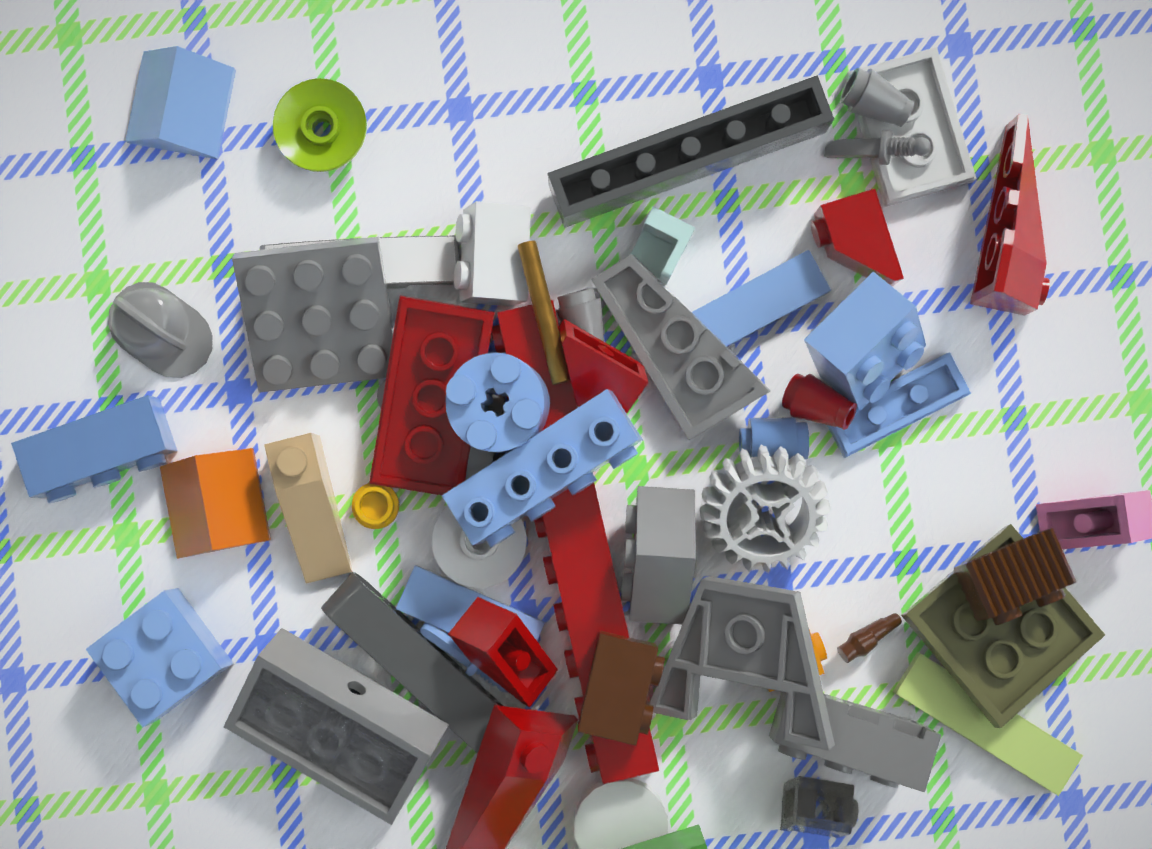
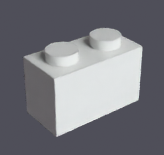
(490, 256)

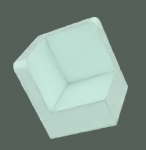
(662, 243)

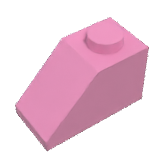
(1099, 519)

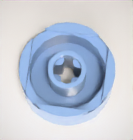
(471, 393)

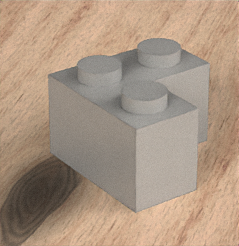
(660, 555)

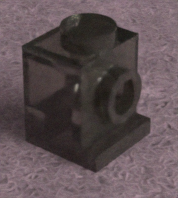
(837, 805)

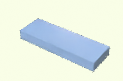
(764, 299)
(905, 402)
(445, 601)

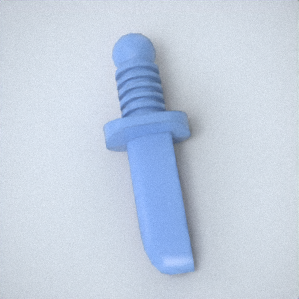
(445, 643)

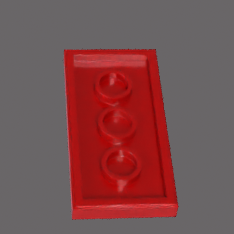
(414, 436)

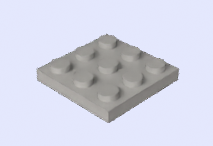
(315, 313)

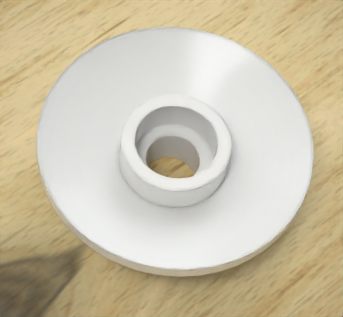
(470, 565)

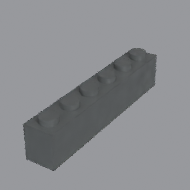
(690, 151)

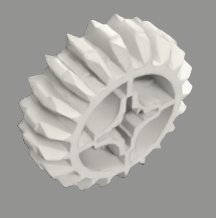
(740, 534)

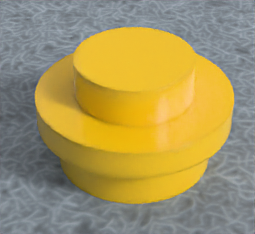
(375, 506)

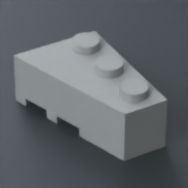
(869, 741)

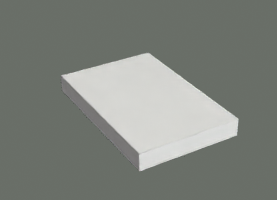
(933, 117)

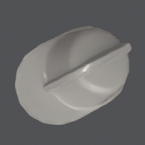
(160, 330)

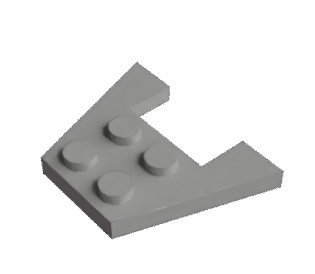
(752, 639)

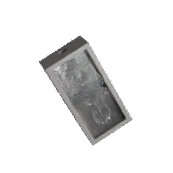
(335, 725)

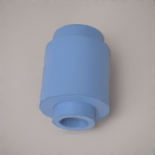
(773, 434)

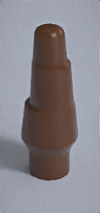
(866, 639)

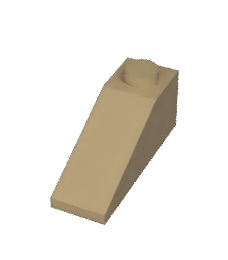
(309, 506)

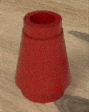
(817, 402)

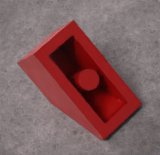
(857, 236)
(599, 367)
(504, 650)

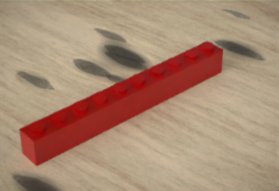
(578, 559)

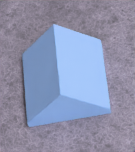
(181, 102)

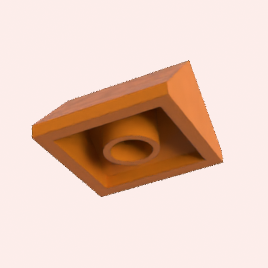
(215, 502)

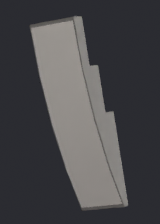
(409, 259)

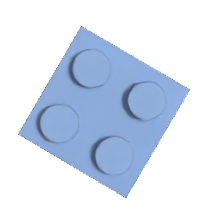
(867, 341)
(159, 656)

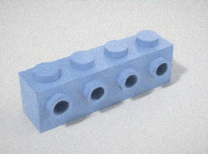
(542, 469)

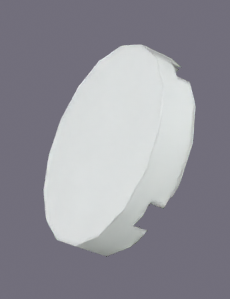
(619, 815)

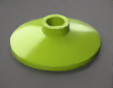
(306, 107)

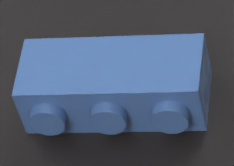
(95, 449)

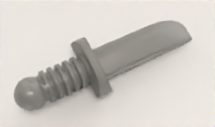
(878, 147)

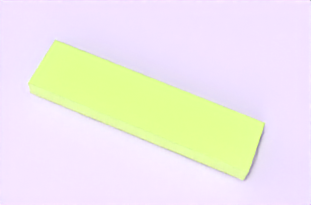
(1016, 743)

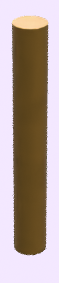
(544, 312)

